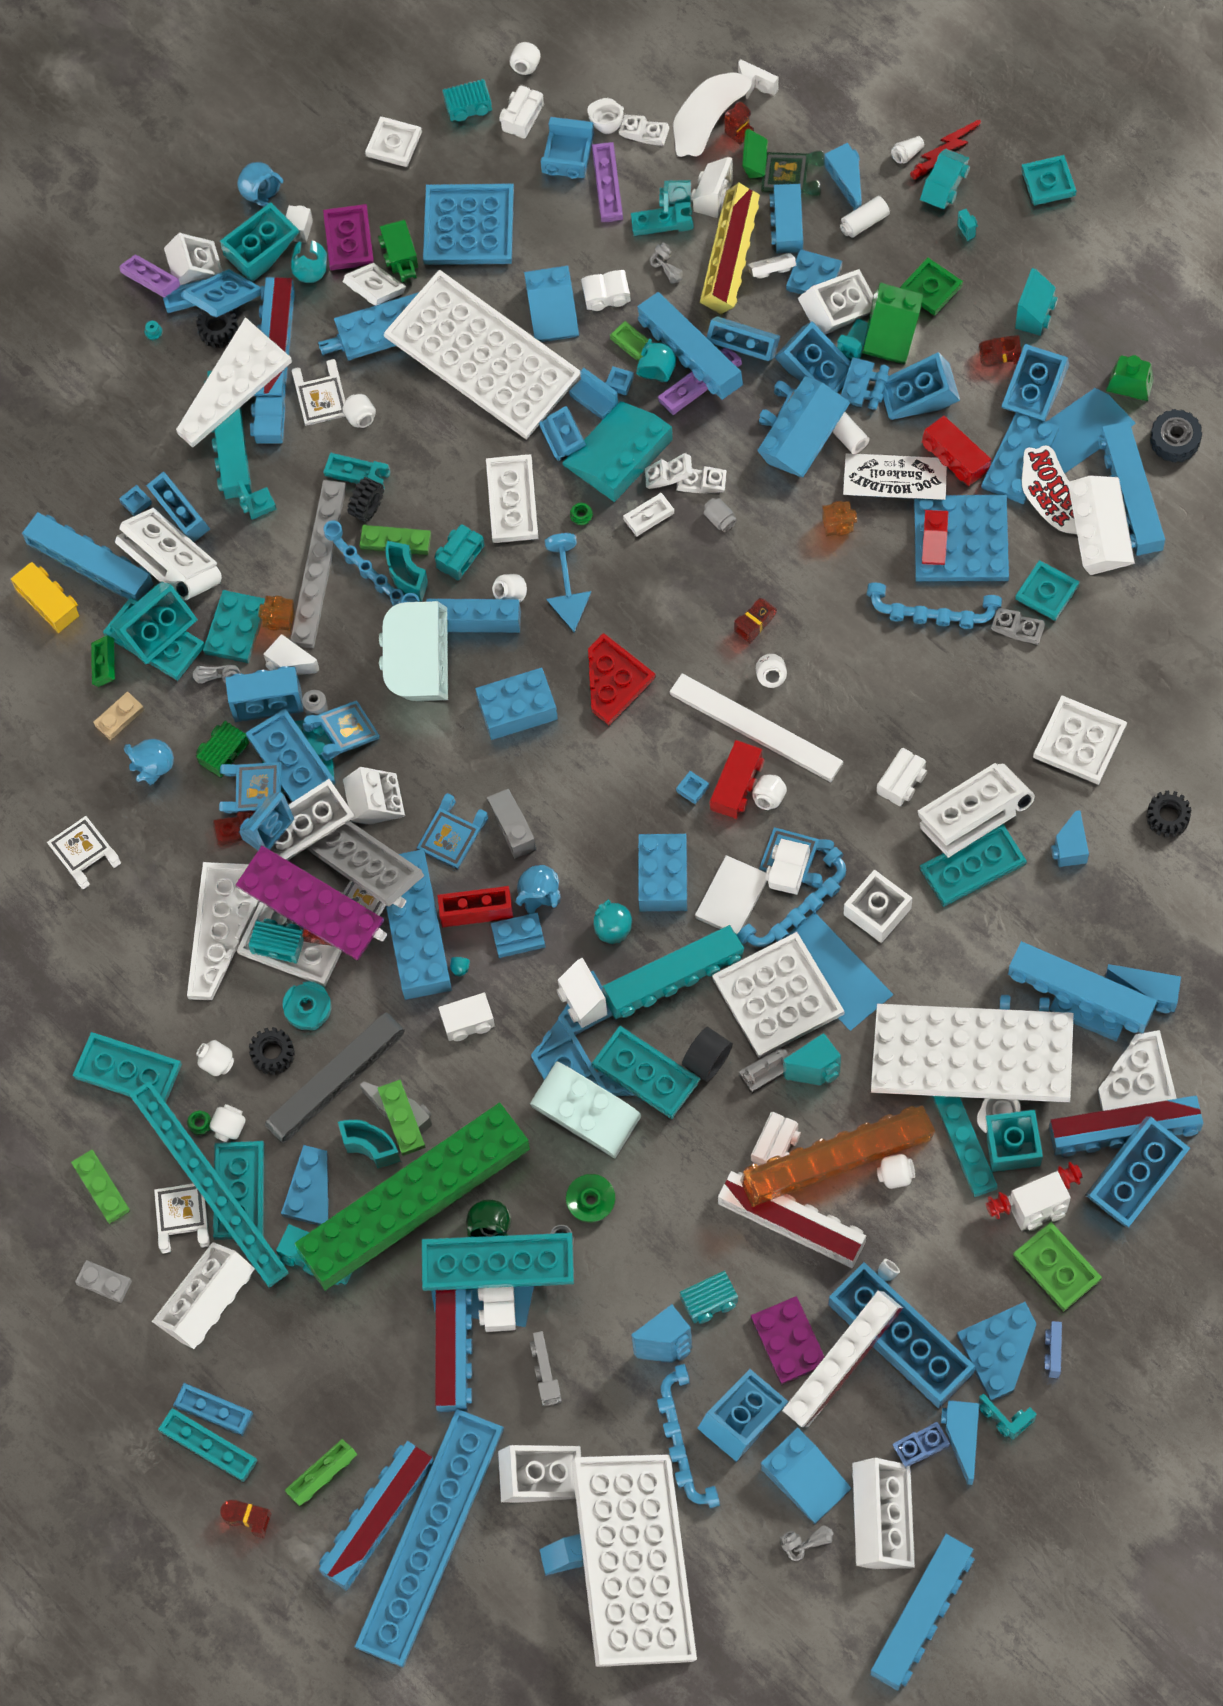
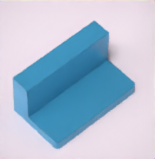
(594, 394)

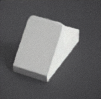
(760, 78)

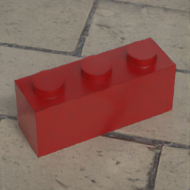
(956, 451)
(737, 779)
(475, 906)

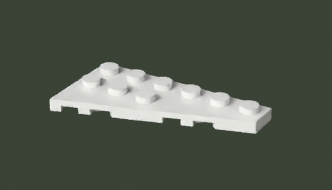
(240, 373)
(219, 926)

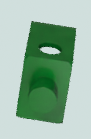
(1131, 378)

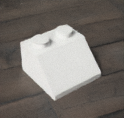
(712, 187)
(192, 258)
(582, 994)

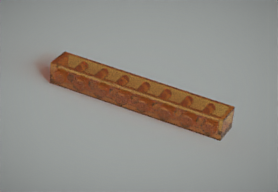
(836, 1155)

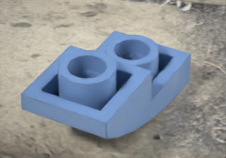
(921, 1444)

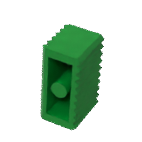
(222, 748)

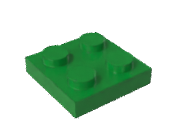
(934, 283)

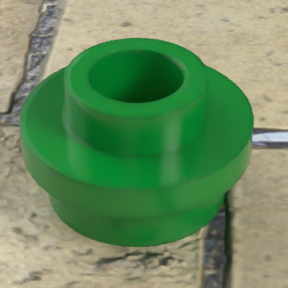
(581, 508)
(196, 1116)

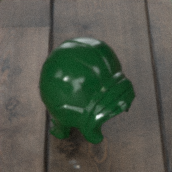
(488, 1219)

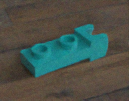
(657, 221)
(354, 469)

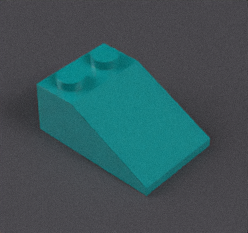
(259, 241)

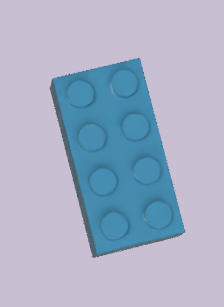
(1137, 1171)

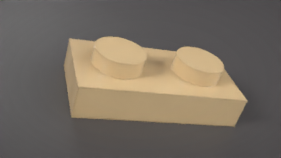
(118, 715)

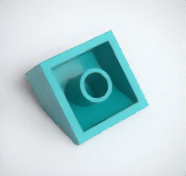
(1036, 304)
(813, 1063)
(1013, 1141)

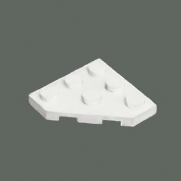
(1138, 1075)

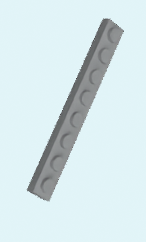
(317, 566)

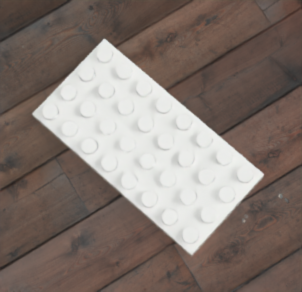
(482, 354)
(972, 1053)
(633, 1560)

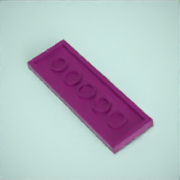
(309, 902)

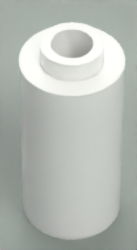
(864, 217)
(850, 434)

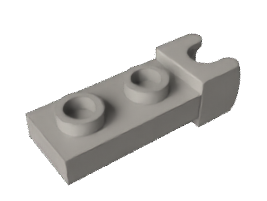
(548, 1388)

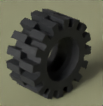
(217, 337)
(365, 499)
(1173, 801)
(278, 1063)

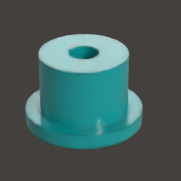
(153, 330)

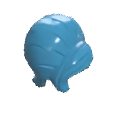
(258, 183)
(151, 758)
(538, 887)

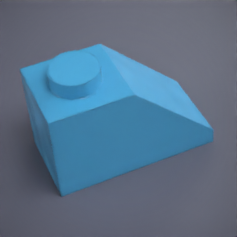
(1071, 843)
(562, 1555)

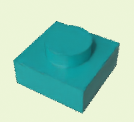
(967, 224)

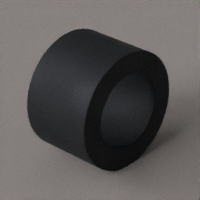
(707, 1054)

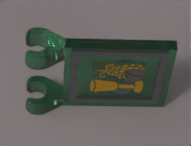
(791, 169)

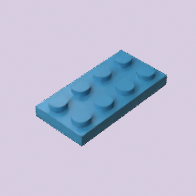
(1007, 467)
(282, 741)

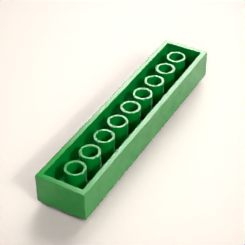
(412, 1196)

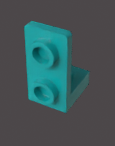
(674, 192)
(853, 343)
(256, 503)
(1020, 1420)

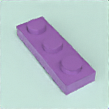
(149, 276)

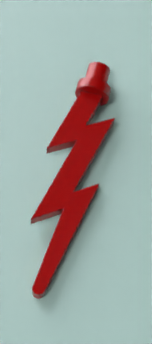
(952, 143)

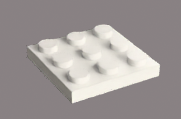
(1080, 740)

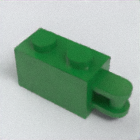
(399, 249)

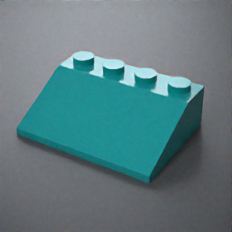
(620, 449)

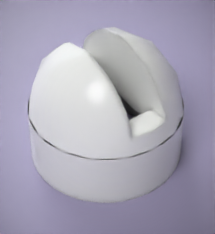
(888, 1270)

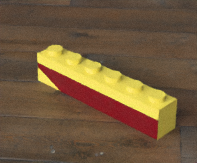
(730, 248)

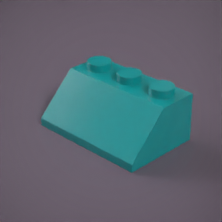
(154, 622)

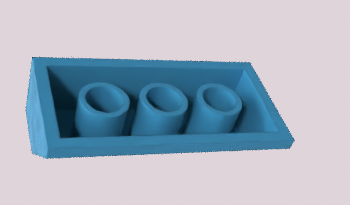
(803, 427)

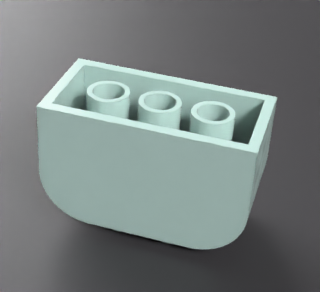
(416, 651)
(585, 1109)

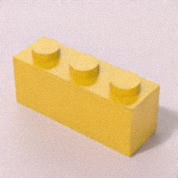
(45, 596)

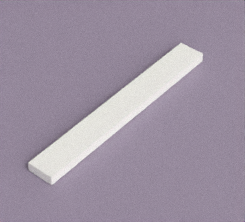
(756, 727)

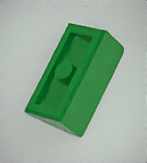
(754, 154)

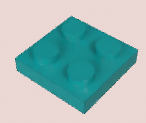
(1048, 180)
(1047, 590)

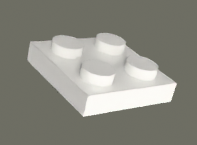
(393, 141)
(374, 284)

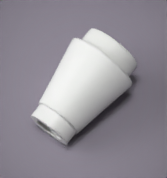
(905, 150)

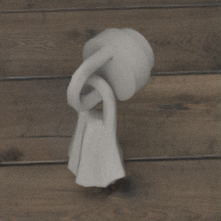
(674, 274)
(204, 674)
(793, 1541)

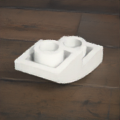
(641, 130)
(668, 473)
(704, 481)

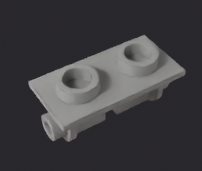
(764, 1069)

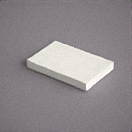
(731, 895)

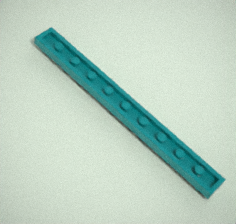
(209, 1184)

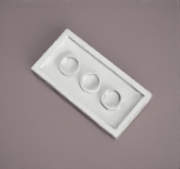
(512, 498)

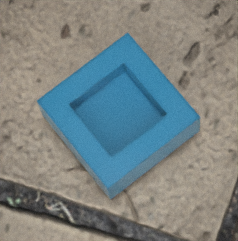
(620, 380)
(135, 501)
(692, 787)

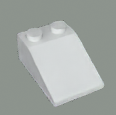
(837, 301)
(537, 1473)

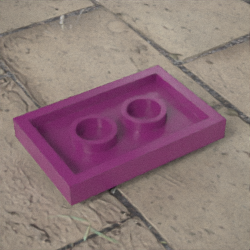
(348, 237)
(788, 1340)

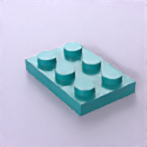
(234, 627)

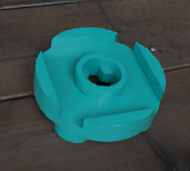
(303, 993)

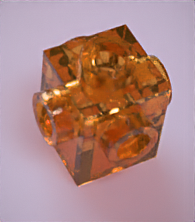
(838, 518)
(277, 613)

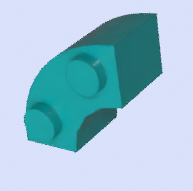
(945, 178)
(403, 571)
(370, 1141)

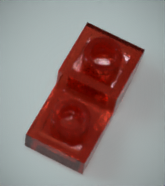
(228, 829)

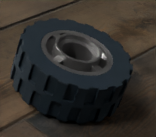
(1176, 423)

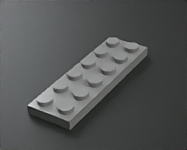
(367, 862)

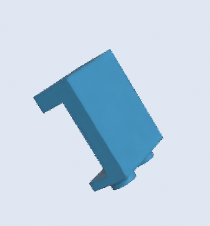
(567, 147)

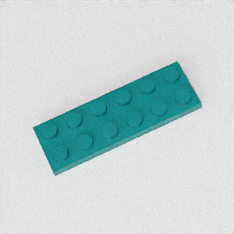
(497, 1261)

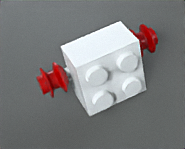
(1038, 1200)

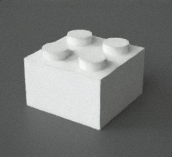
(877, 906)

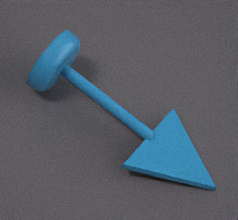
(569, 606)

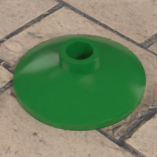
(586, 1187)

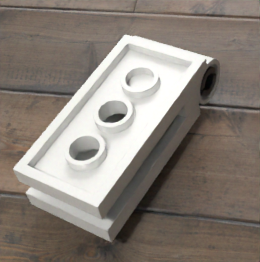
(168, 554)
(974, 808)

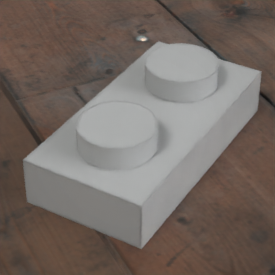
(103, 1281)

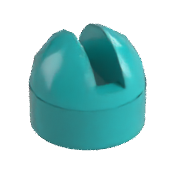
(459, 965)

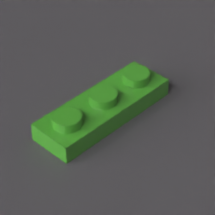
(376, 538)
(401, 1117)
(100, 1186)
(321, 1472)

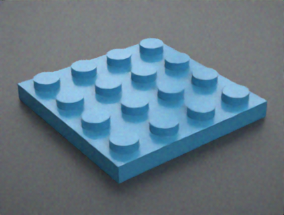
(468, 224)
(974, 538)

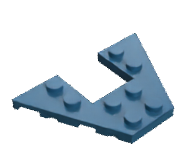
(563, 1046)

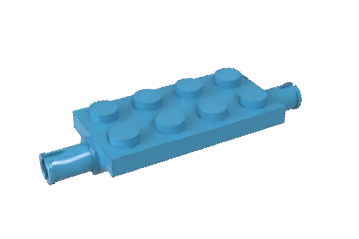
(364, 330)

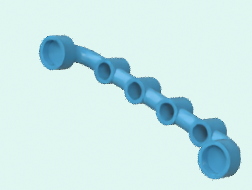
(334, 532)
(942, 615)
(796, 916)
(678, 1452)

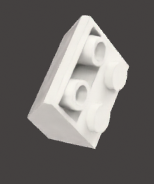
(373, 796)

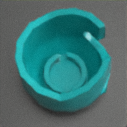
(307, 269)
(657, 362)
(612, 922)

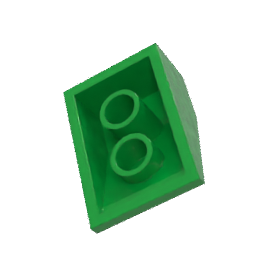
(892, 323)

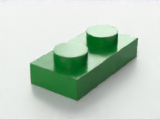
(102, 661)

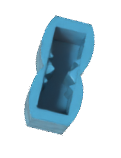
(268, 420)

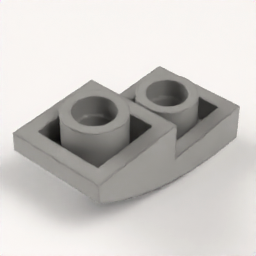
(1017, 627)

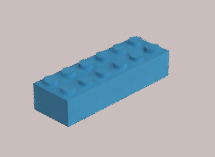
(418, 937)
(909, 1341)

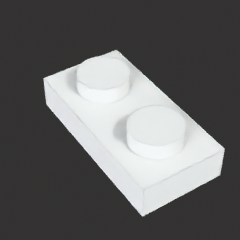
(779, 263)
(648, 514)

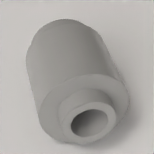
(720, 514)
(314, 702)

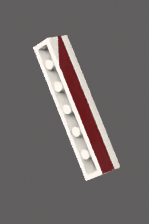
(796, 1222)
(842, 1359)

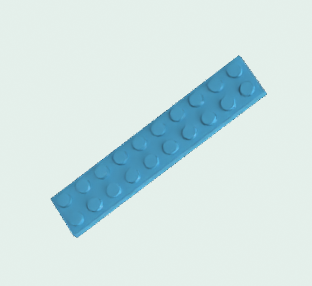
(429, 1538)

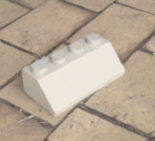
(1101, 523)
(315, 817)
(204, 1295)
(883, 1514)

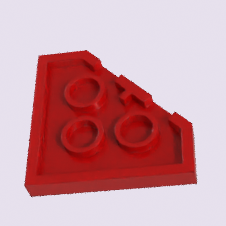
(614, 678)

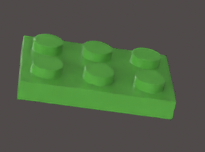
(1057, 1266)

